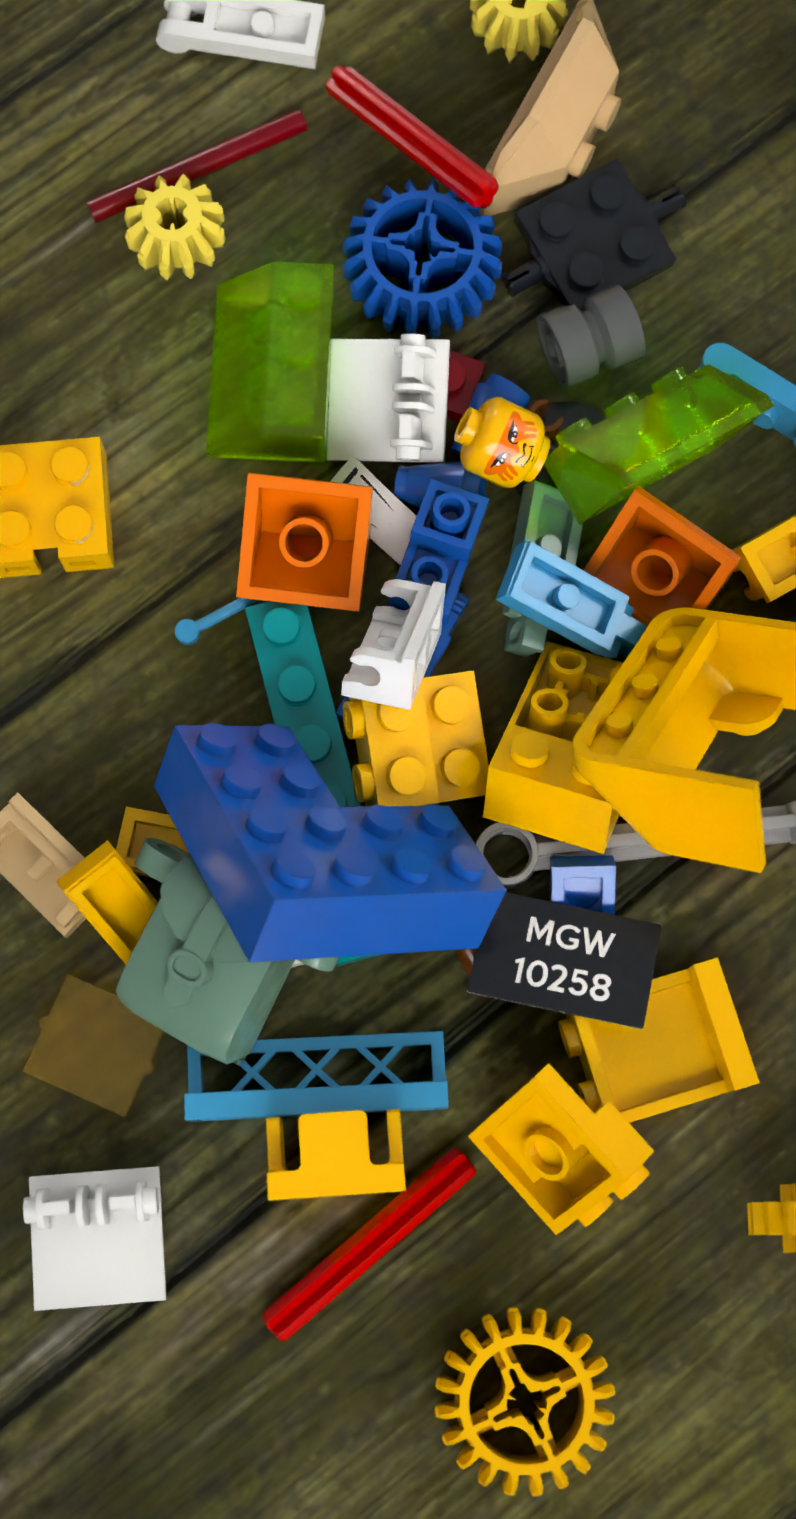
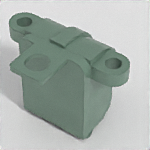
(191, 969)

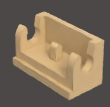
(34, 859)

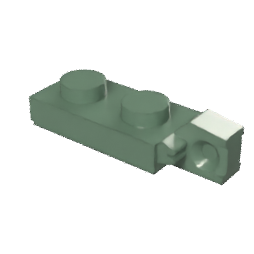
(550, 524)

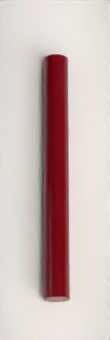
(201, 163)

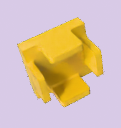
(334, 1157)

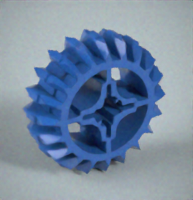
(378, 246)

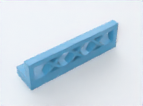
(302, 1100)

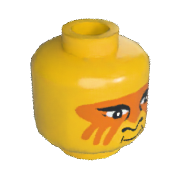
(502, 442)

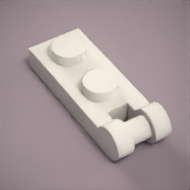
(250, 29)

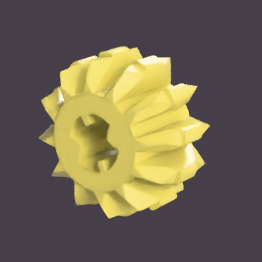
(518, 24)
(169, 208)

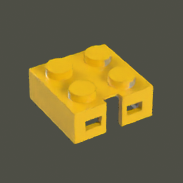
(54, 499)

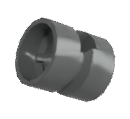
(601, 332)

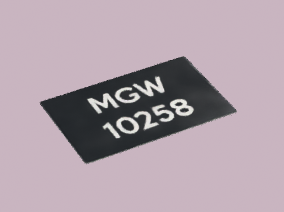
(567, 960)

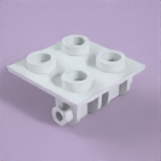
(388, 399)
(96, 1238)

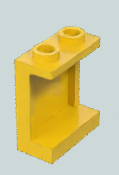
(680, 1057)

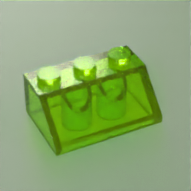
(272, 364)
(650, 437)

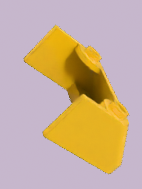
(662, 711)

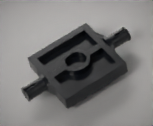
(593, 236)

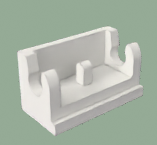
(397, 646)

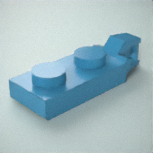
(569, 601)

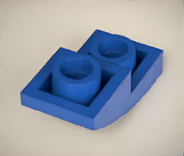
(442, 541)

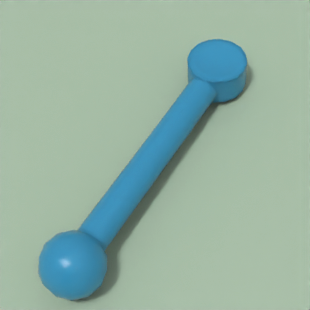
(189, 631)

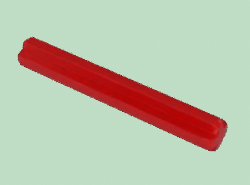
(412, 137)
(368, 1244)

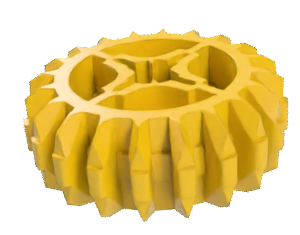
(495, 1412)

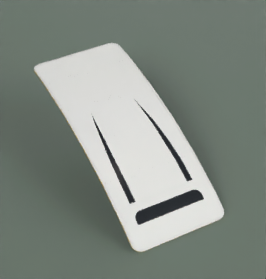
(390, 517)

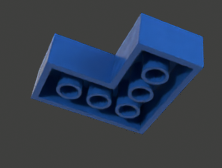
(315, 875)

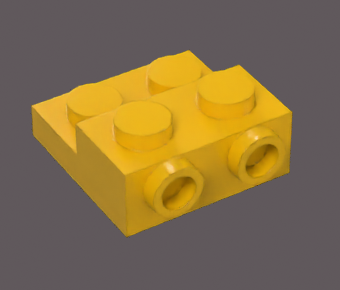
(421, 752)
(562, 1152)

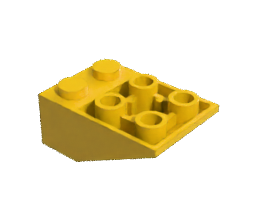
(534, 766)

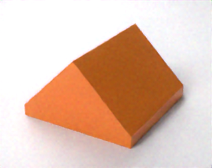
(304, 541)
(661, 559)

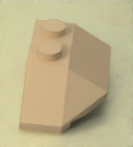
(558, 116)

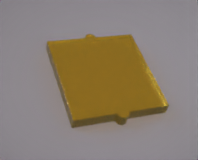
(94, 1047)

